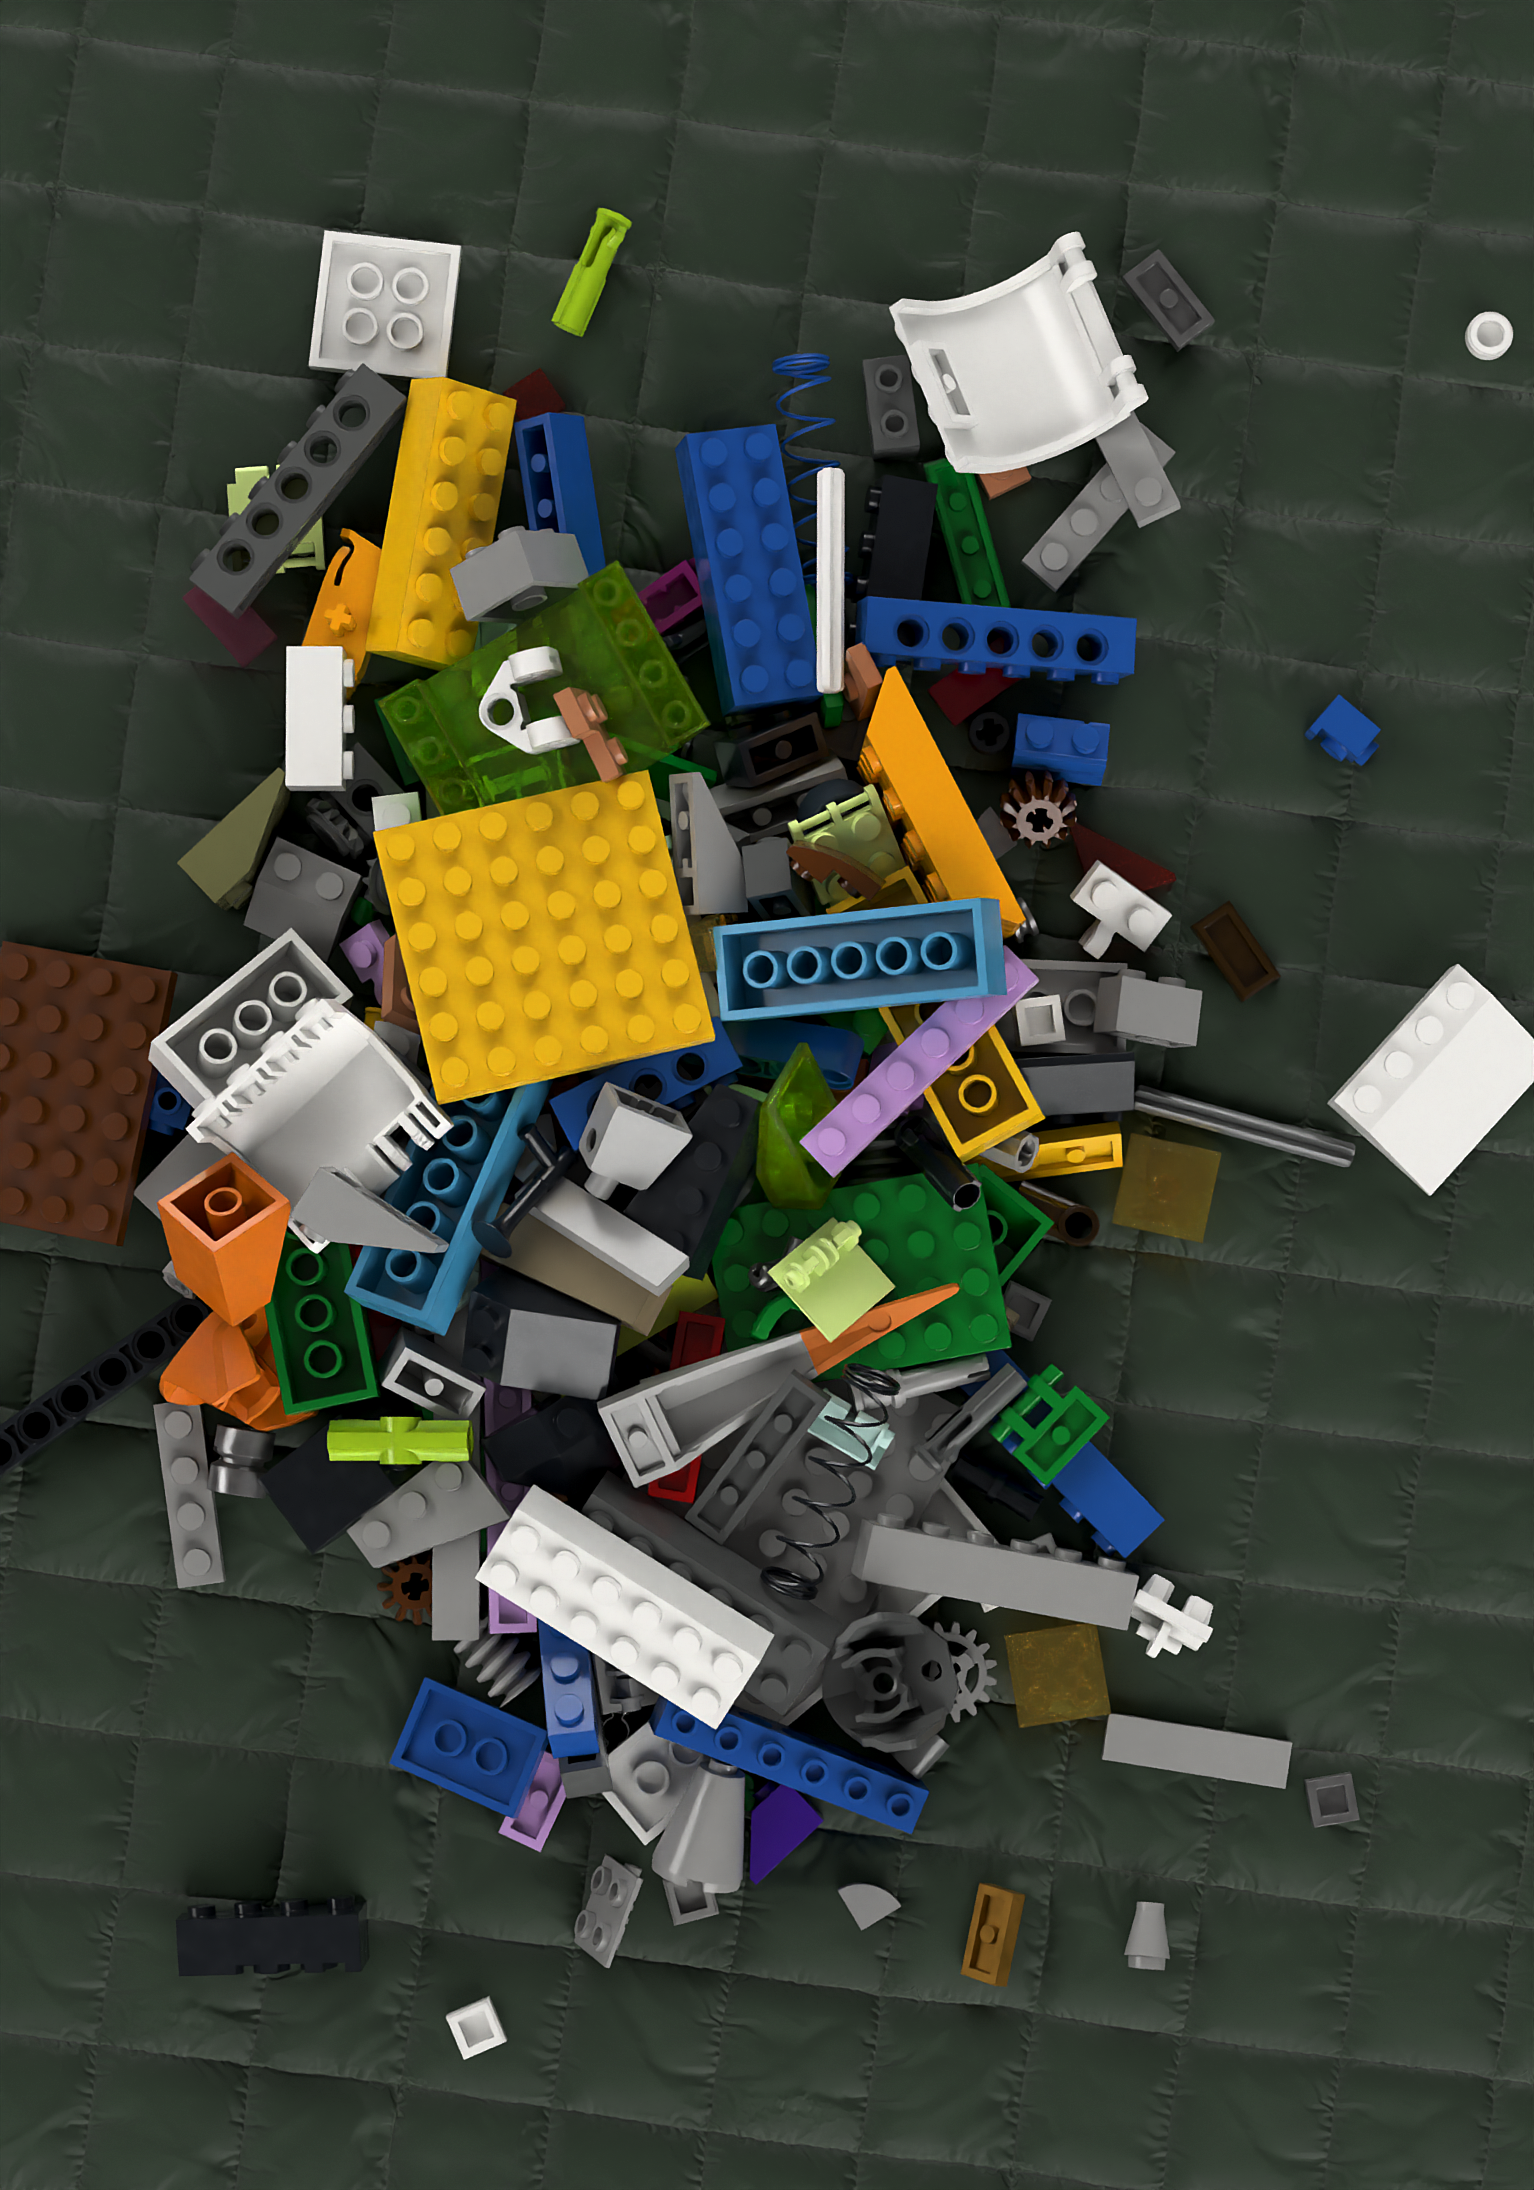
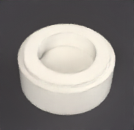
(1489, 335)

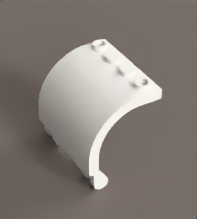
(1020, 364)

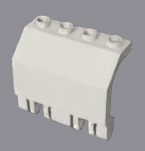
(321, 1101)

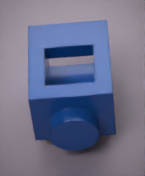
(1345, 732)
(168, 1120)

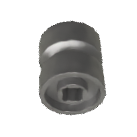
(240, 1460)

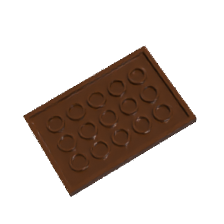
(75, 1087)

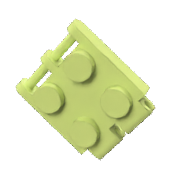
(238, 500)
(861, 835)

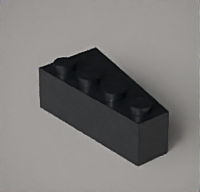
(702, 1183)
(273, 1937)

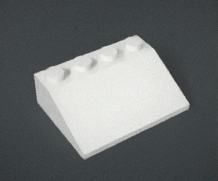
(1439, 1079)

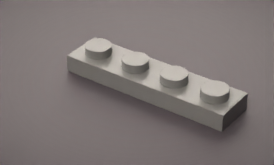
(1084, 523)
(189, 1502)

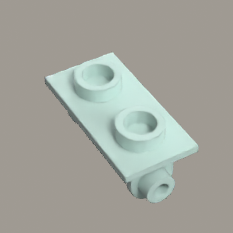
(876, 1438)

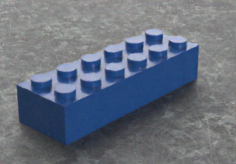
(748, 569)

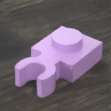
(366, 954)

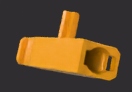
(346, 602)

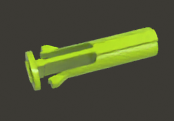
(590, 272)

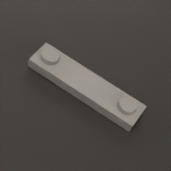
(1137, 471)

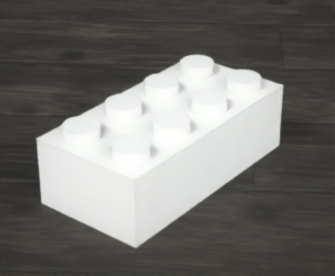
(241, 1016)

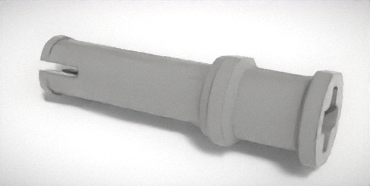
(924, 1380)

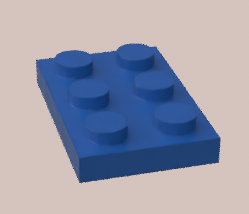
(470, 1747)

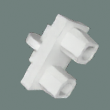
(1166, 1625)

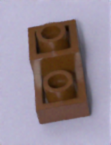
(819, 861)

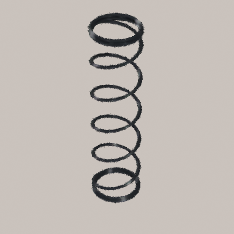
(863, 1385)

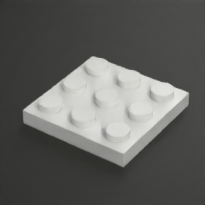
(385, 306)

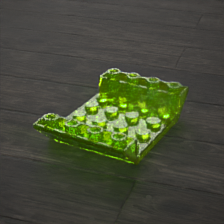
(603, 648)

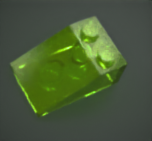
(787, 1115)

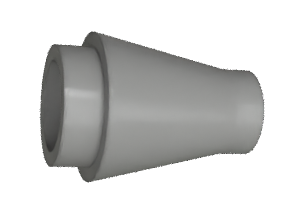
(1148, 1939)

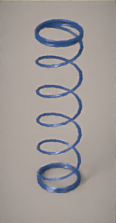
(779, 367)

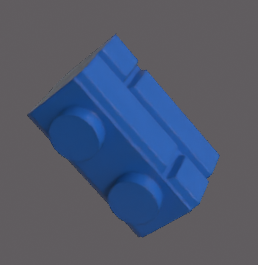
(1062, 747)

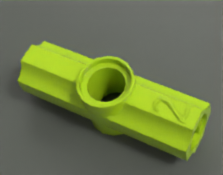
(400, 1440)

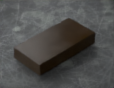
(1235, 951)

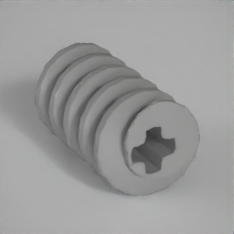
(499, 1661)

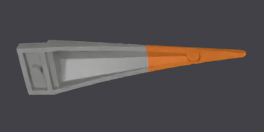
(695, 1406)

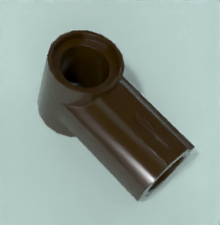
(1058, 1210)

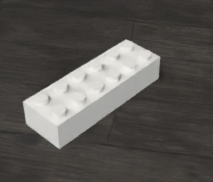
(624, 1606)

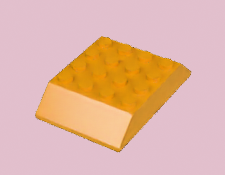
(928, 808)

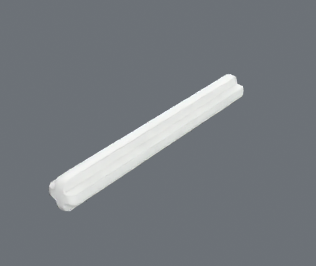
(830, 579)

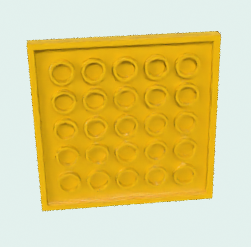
(543, 937)

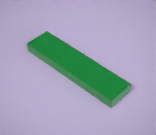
(967, 537)

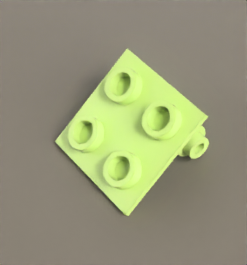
(832, 1278)

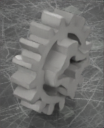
(966, 1659)

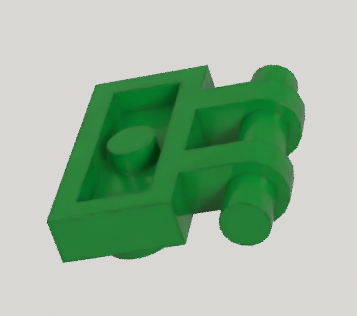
(1060, 1432)

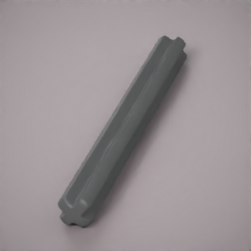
(1243, 1126)

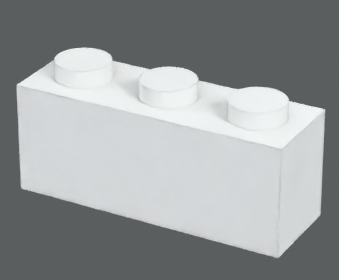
(318, 718)

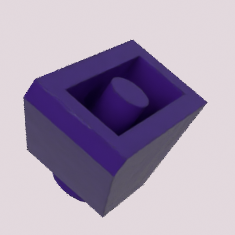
(778, 1825)

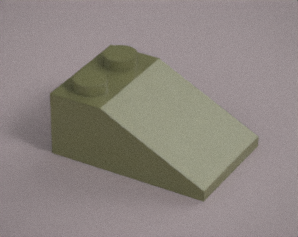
(236, 849)

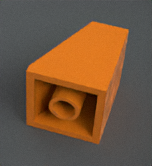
(226, 1236)

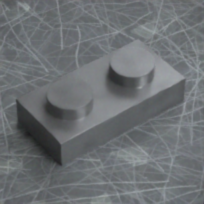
(1168, 300)

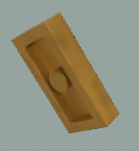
(993, 1934)

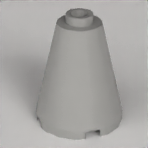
(706, 1831)

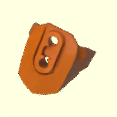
(230, 1372)

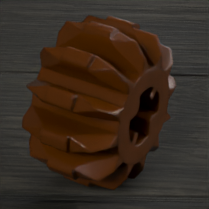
(1051, 820)
(399, 1590)

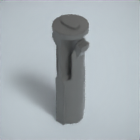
(969, 1418)

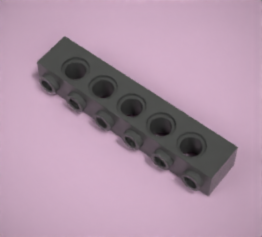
(238, 589)

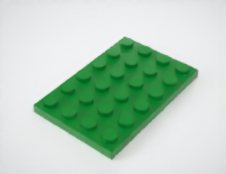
(911, 1240)

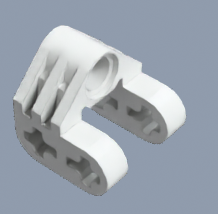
(520, 670)

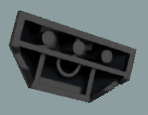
(561, 1439)

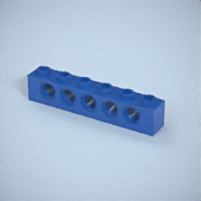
(1109, 636)
(798, 1762)

